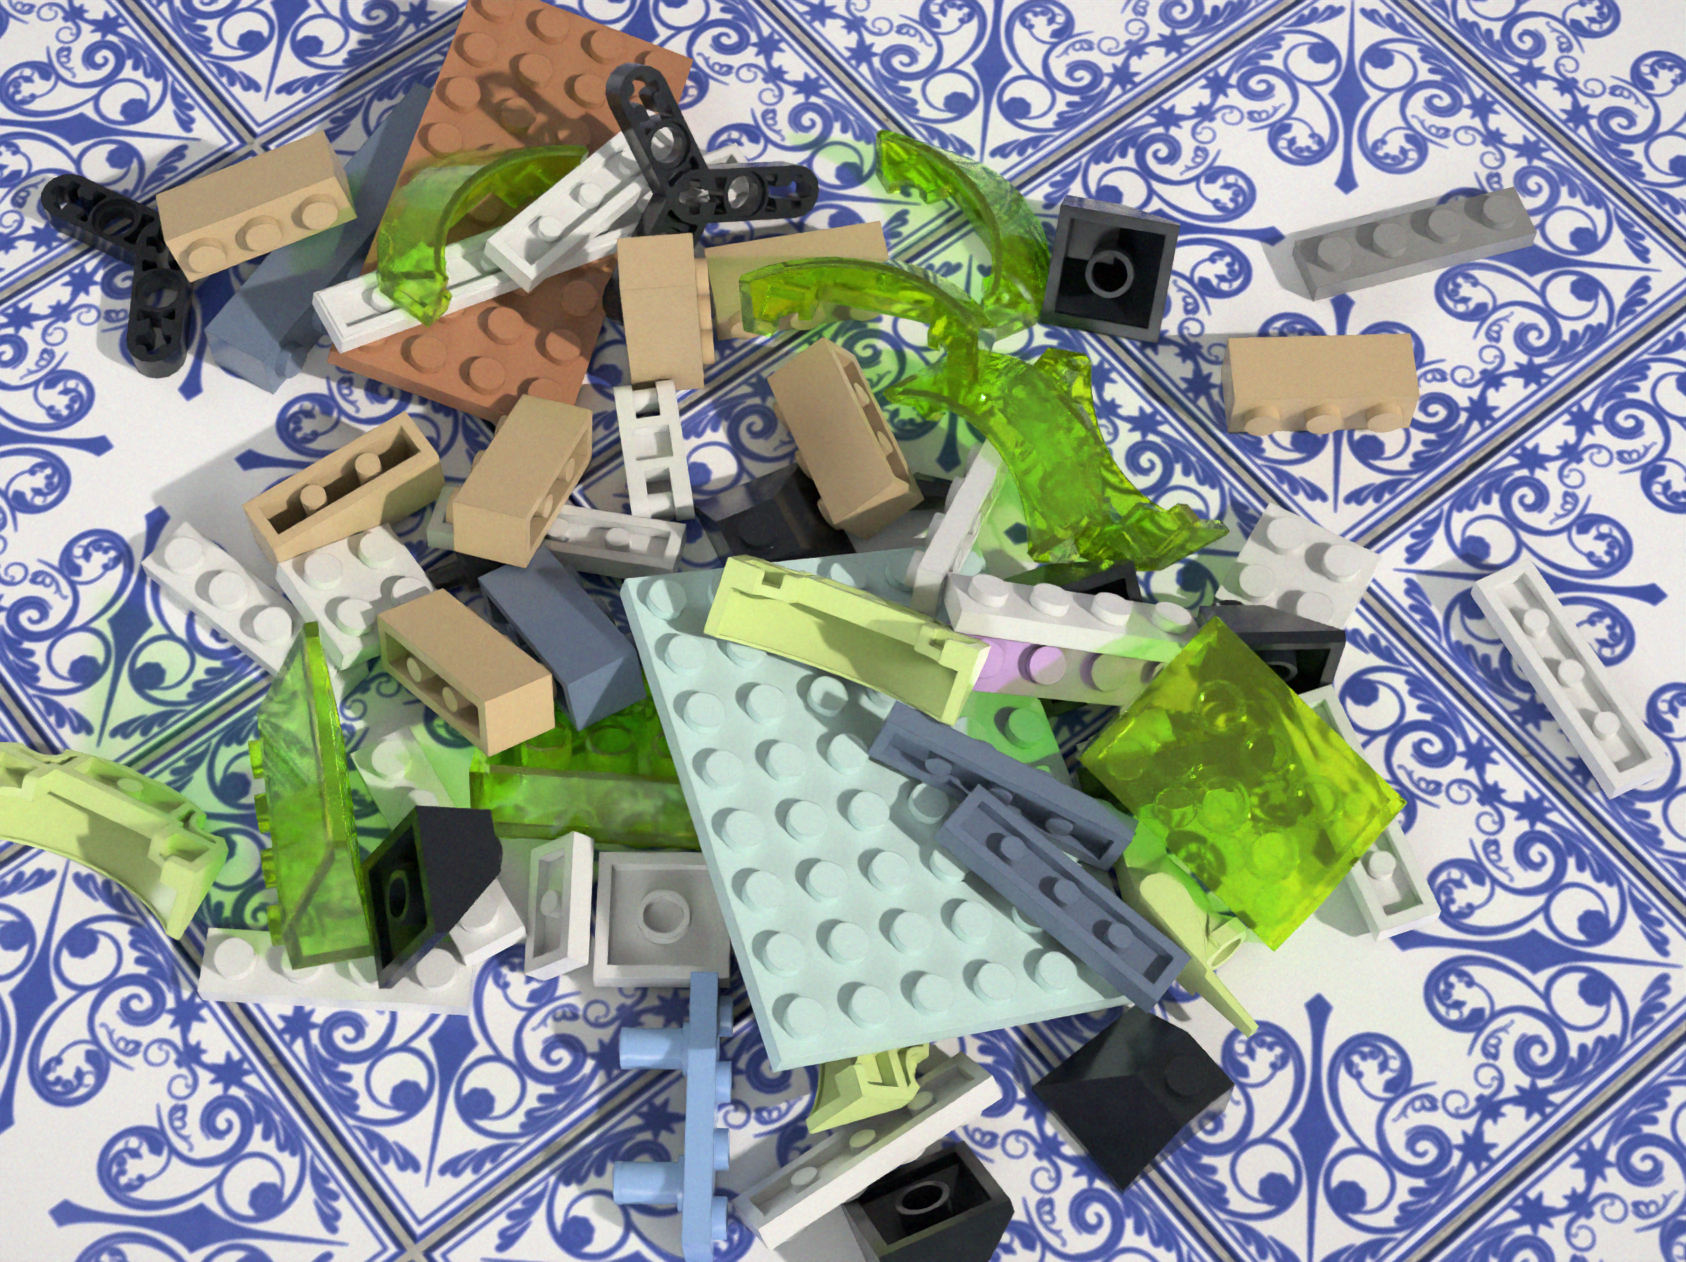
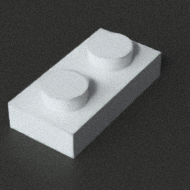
(559, 906)

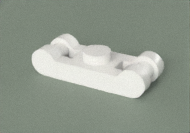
(654, 451)

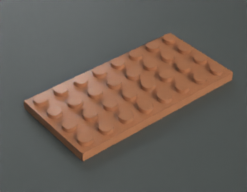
(511, 81)

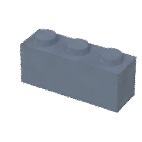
(569, 633)

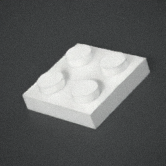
(1300, 569)
(350, 585)
(657, 921)

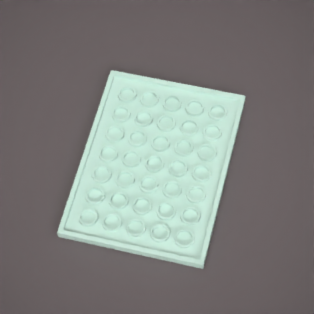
(827, 858)

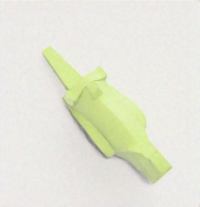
(1183, 913)

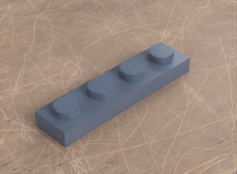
(957, 764)
(1062, 898)

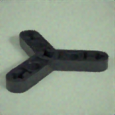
(688, 168)
(137, 248)

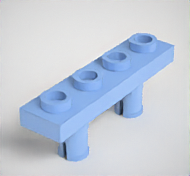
(707, 1148)

